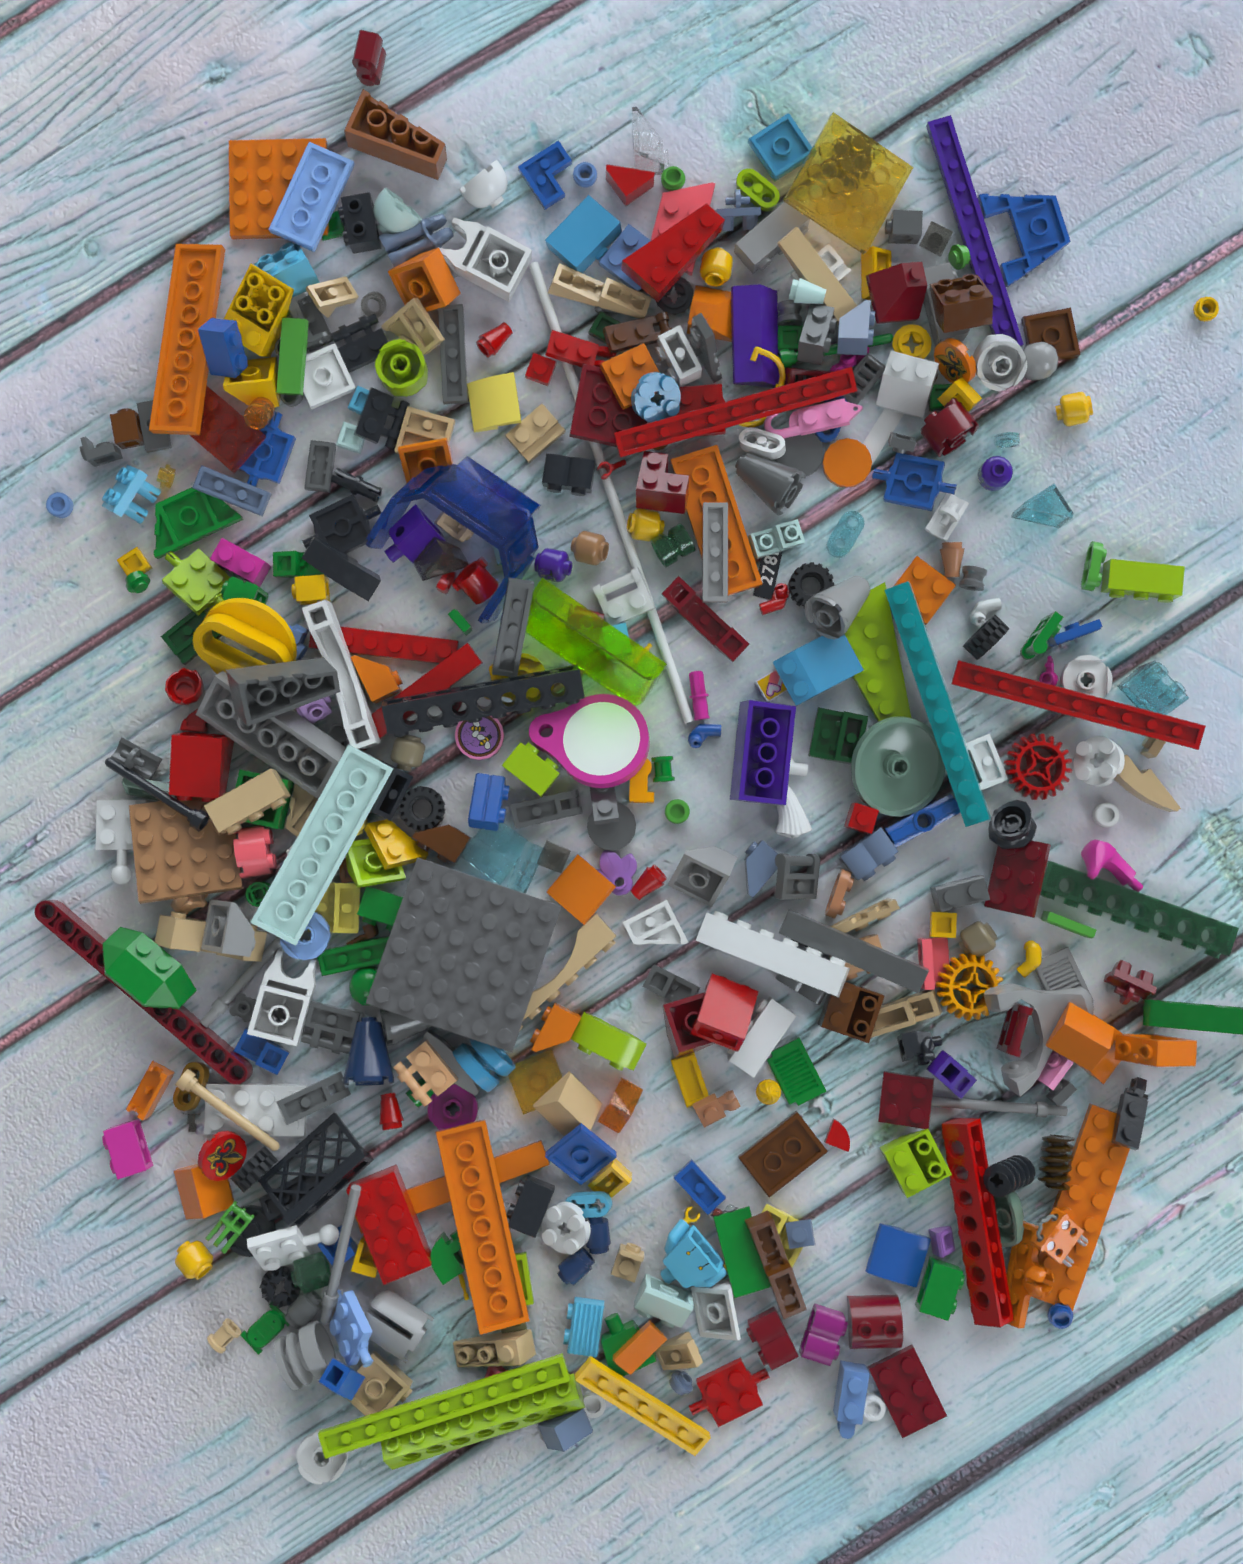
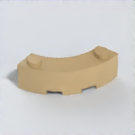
(187, 934)

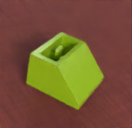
(915, 1161)

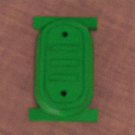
(265, 1329)

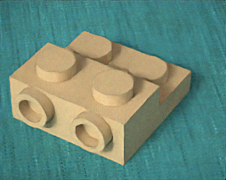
(381, 1387)

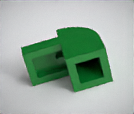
(445, 1258)

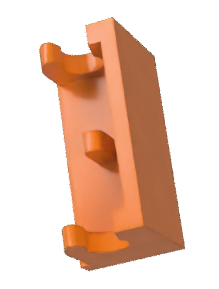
(150, 1090)

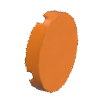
(847, 463)

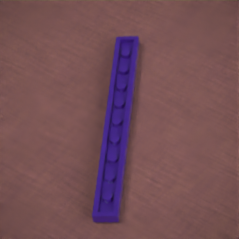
(972, 223)

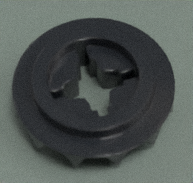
(682, 288)
(268, 1289)

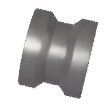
(789, 313)
(973, 578)

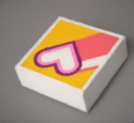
(771, 686)

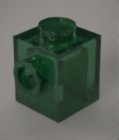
(311, 1272)

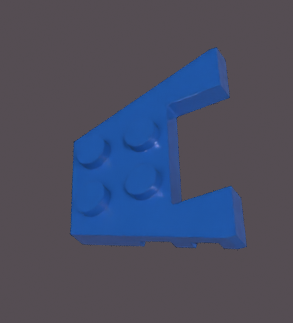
(1037, 228)

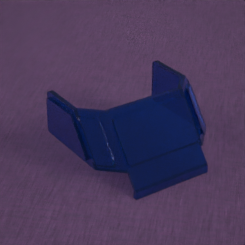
(479, 503)

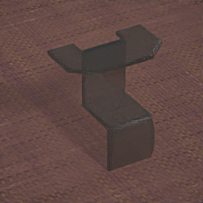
(191, 1121)

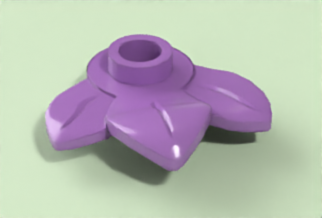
(616, 868)

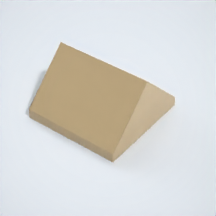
(568, 1105)

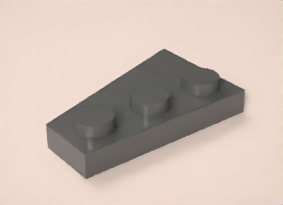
(704, 346)

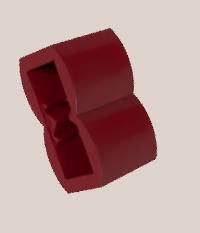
(369, 58)
(772, 1338)

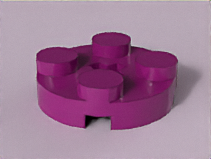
(442, 1118)

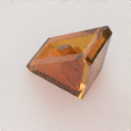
(620, 1105)

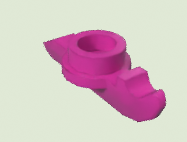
(847, 361)
(1049, 676)

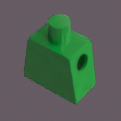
(616, 1338)

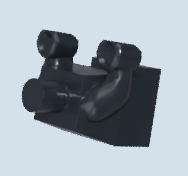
(918, 1044)

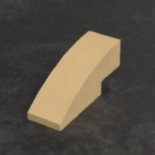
(1145, 786)
(907, 1012)

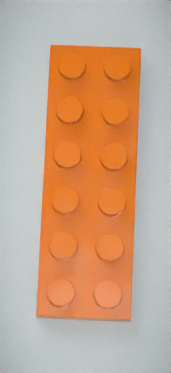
(711, 485)

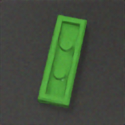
(292, 356)

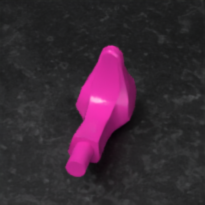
(1101, 855)

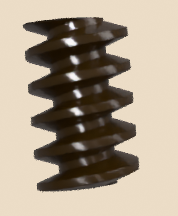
(1056, 1161)

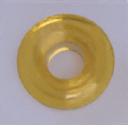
(166, 476)

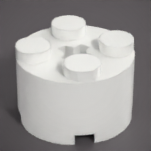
(1003, 375)

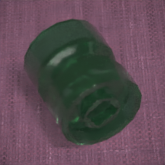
(676, 543)

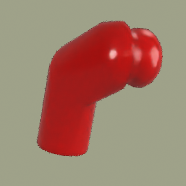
(777, 601)

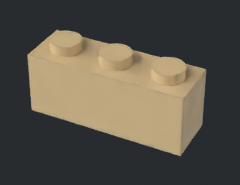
(247, 802)

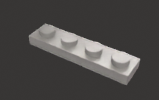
(715, 553)

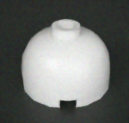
(486, 187)

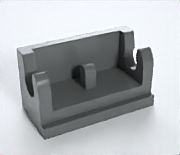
(318, 331)

